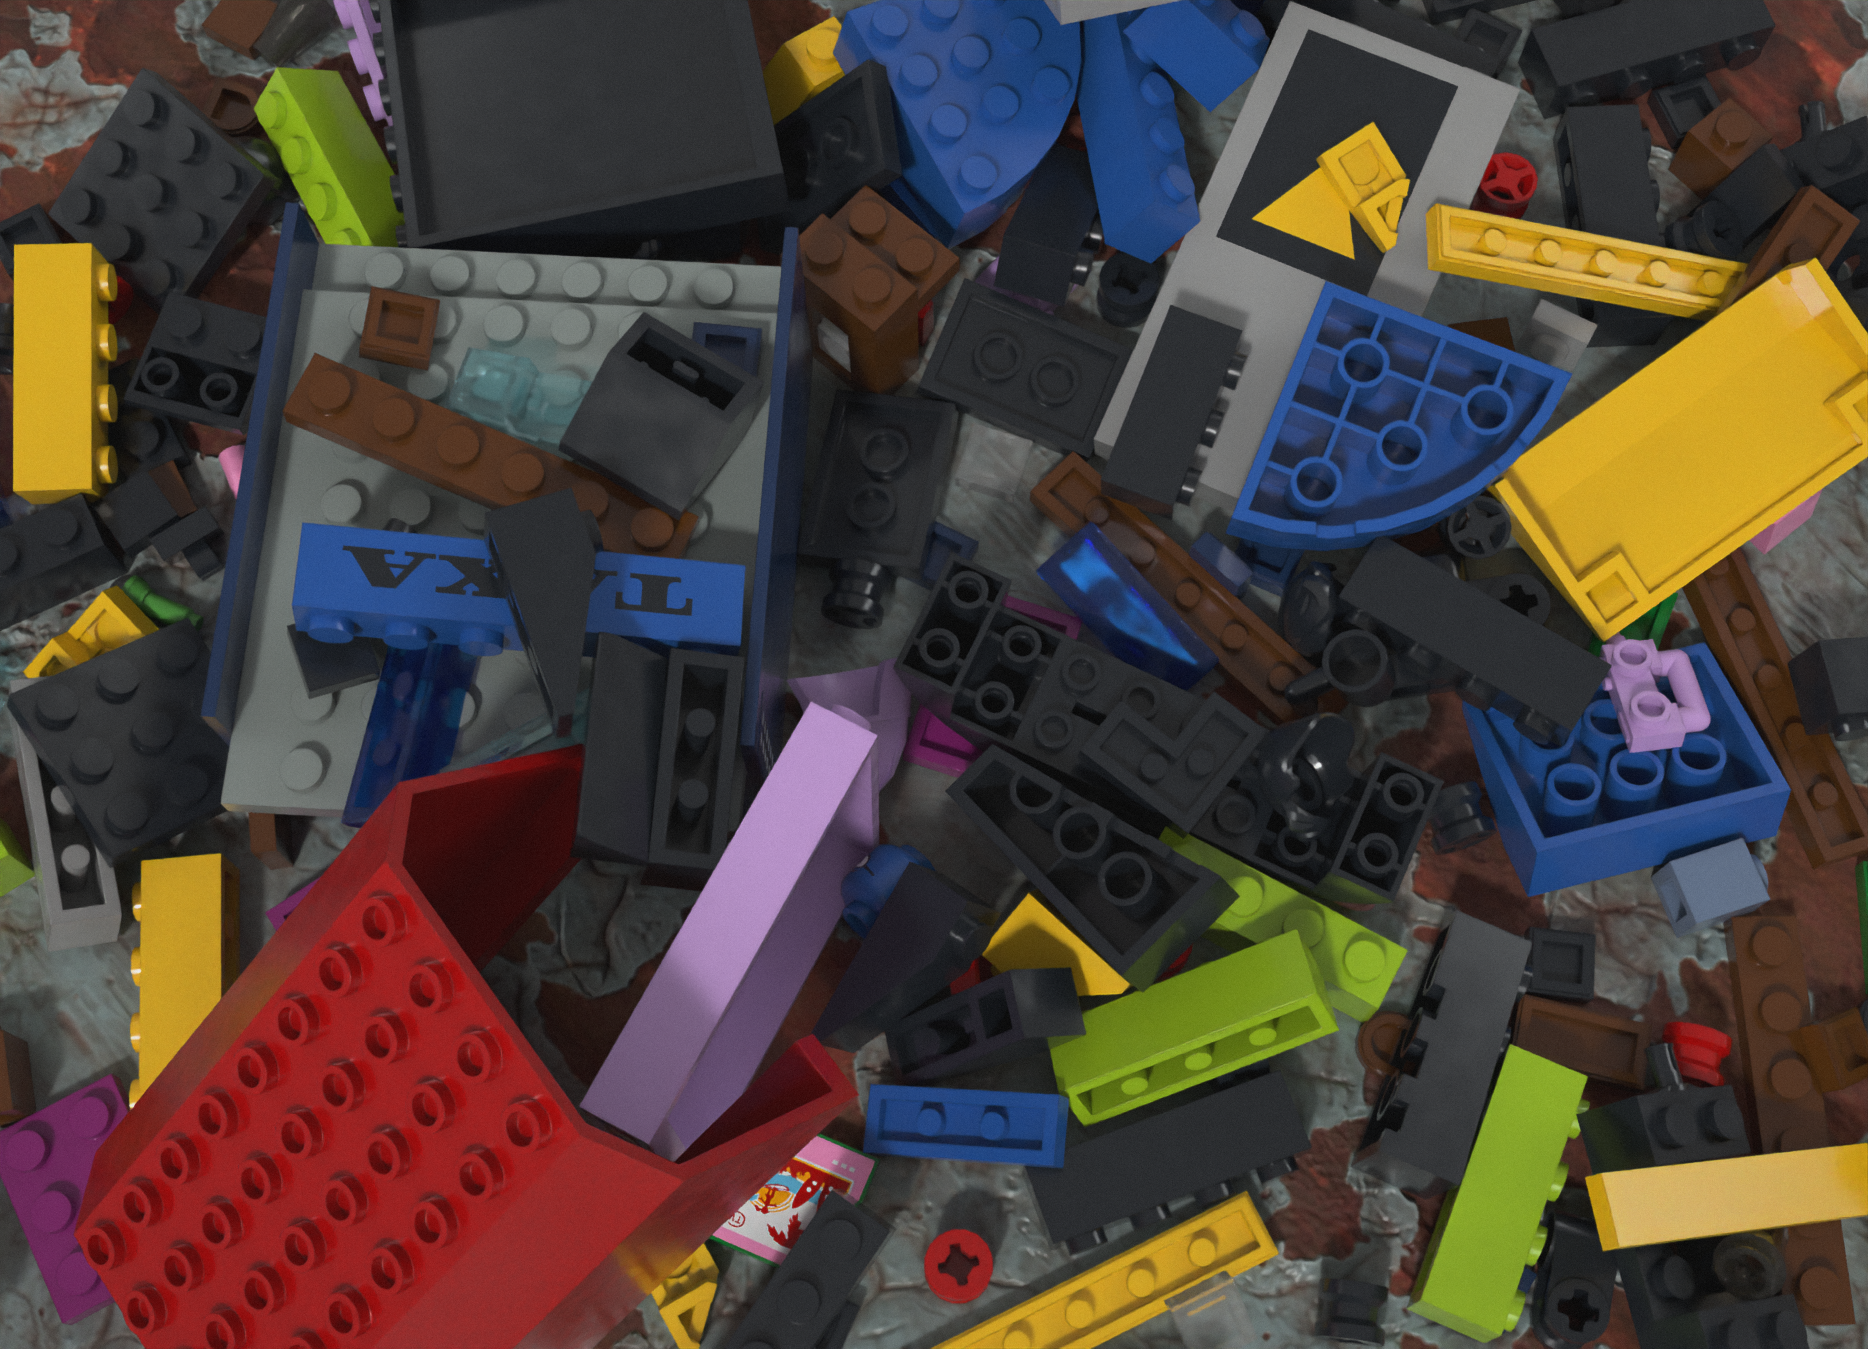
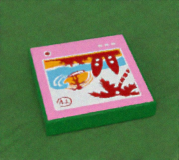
(786, 1204)

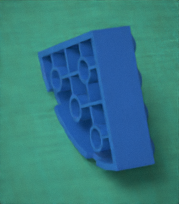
(971, 97)
(1387, 427)

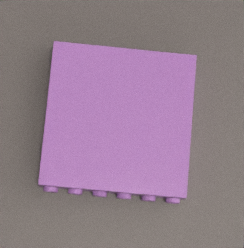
(745, 941)

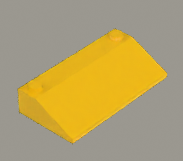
(1695, 450)

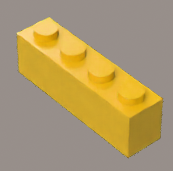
(63, 373)
(184, 954)

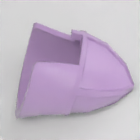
(873, 694)

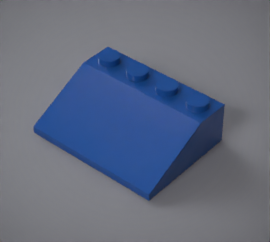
(1609, 812)

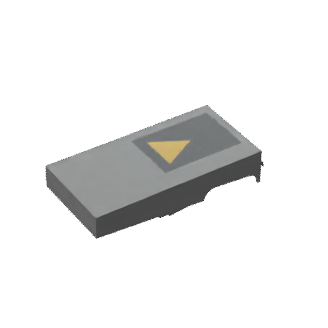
(1280, 228)

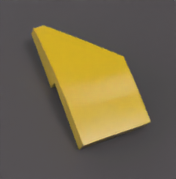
(1368, 183)
(103, 627)
(687, 1296)

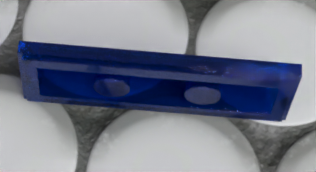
(1125, 609)
(409, 724)

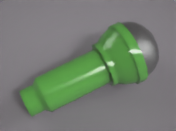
(155, 605)

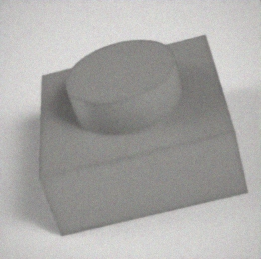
(1556, 335)

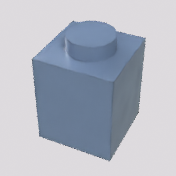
(1711, 887)

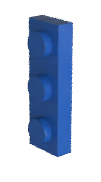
(967, 1125)

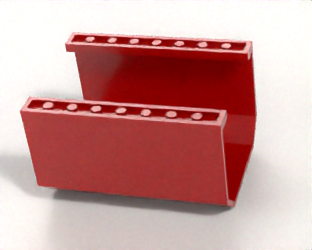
(378, 1143)

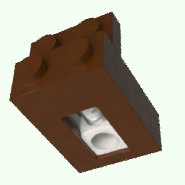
(864, 291)

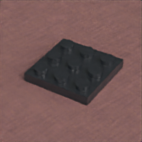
(162, 193)
(130, 740)

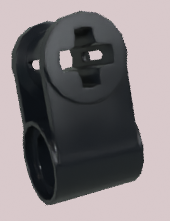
(1574, 1272)

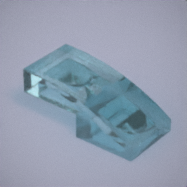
(515, 396)

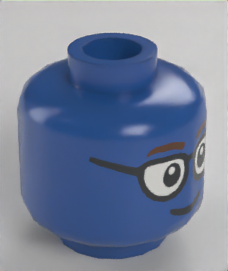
(872, 882)

